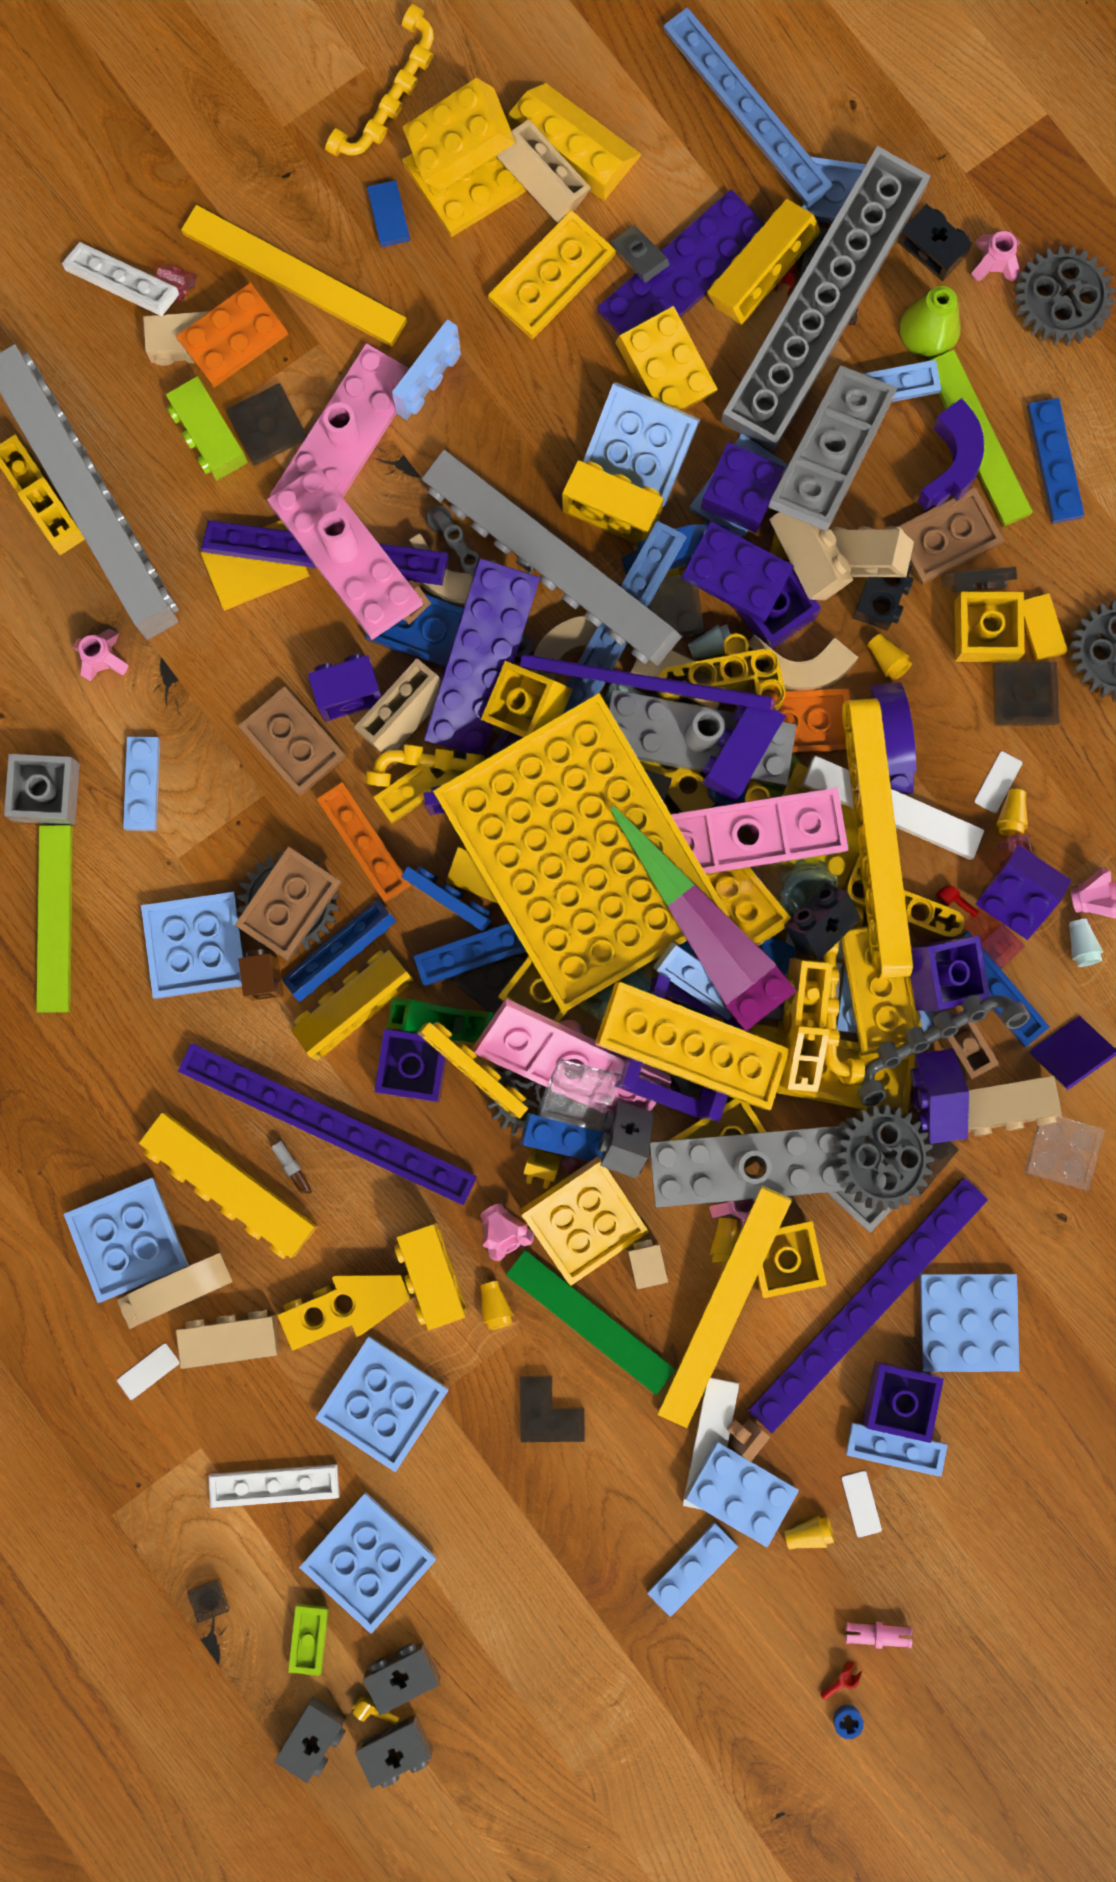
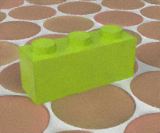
(205, 429)

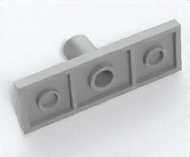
(833, 448)
(670, 735)
(714, 1166)

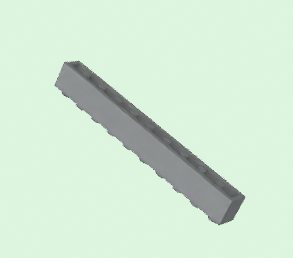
(552, 558)

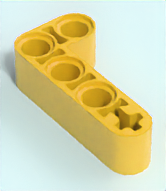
(744, 662)
(943, 912)

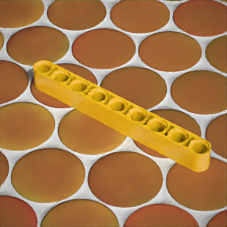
(877, 838)

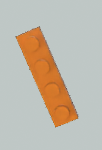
(363, 842)

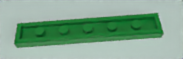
(590, 1322)

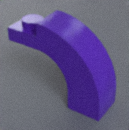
(965, 439)
(897, 735)

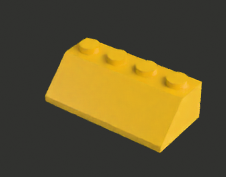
(583, 141)
(352, 1005)

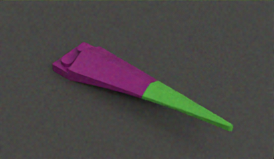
(735, 965)

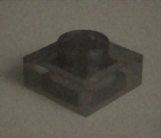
(208, 1600)

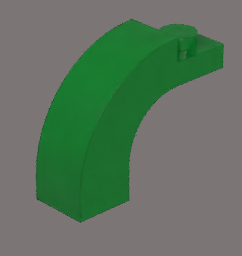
(411, 1015)

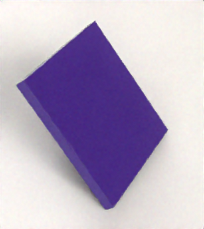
(1073, 1052)

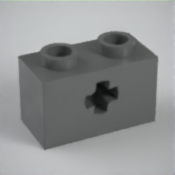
(626, 1138)
(391, 1692)
(404, 1737)
(297, 1754)

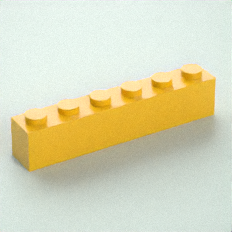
(228, 1185)

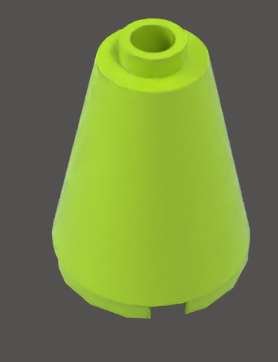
(932, 323)

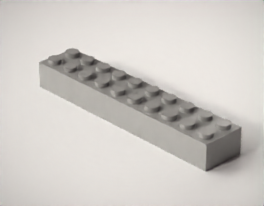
(825, 299)
(85, 494)

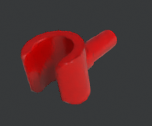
(789, 279)
(951, 894)
(845, 1680)

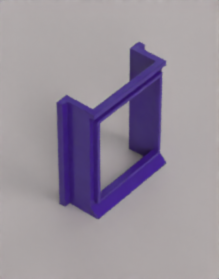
(710, 1102)

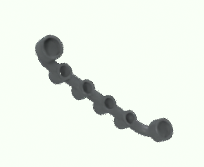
(440, 522)
(1013, 1015)

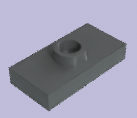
(640, 253)

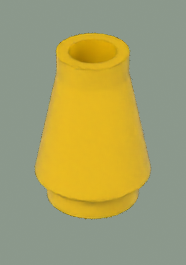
(889, 657)
(1013, 814)
(724, 1240)
(495, 1308)
(810, 1534)

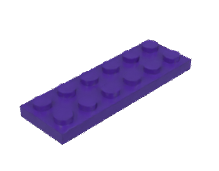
(694, 264)
(483, 641)

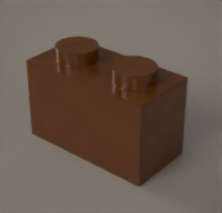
(260, 975)

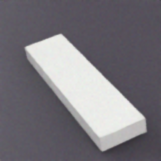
(120, 278)
(714, 1419)
(274, 1485)

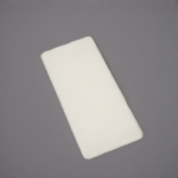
(998, 782)
(148, 1371)
(861, 1504)

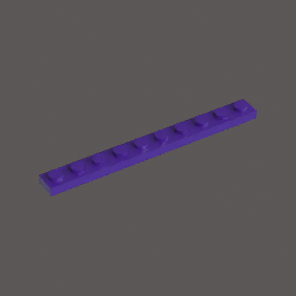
(327, 1124)
(867, 1305)

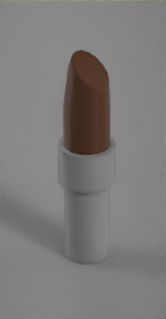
(291, 1167)

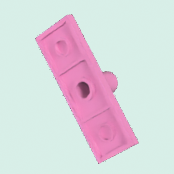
(350, 422)
(345, 552)
(781, 827)
(534, 1044)

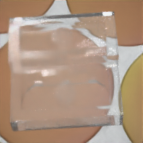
(578, 1094)

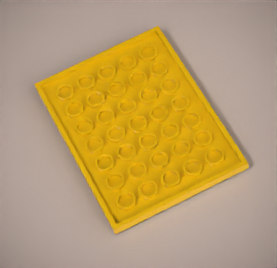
(558, 857)

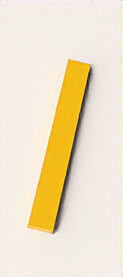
(294, 276)
(724, 1306)

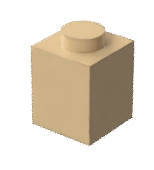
(647, 1264)

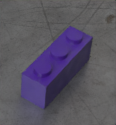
(741, 751)

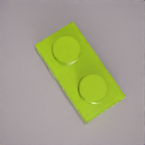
(308, 1639)

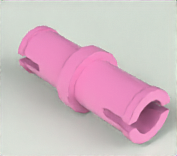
(878, 1635)

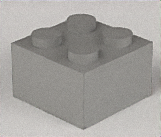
(42, 789)

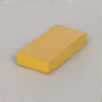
(1043, 628)

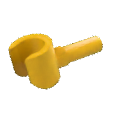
(366, 1706)

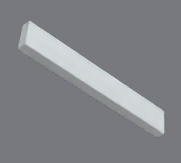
(909, 813)

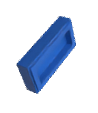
(388, 213)

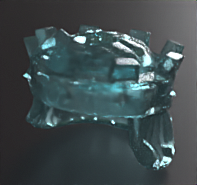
(802, 884)

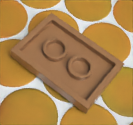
(951, 536)
(292, 741)
(288, 903)

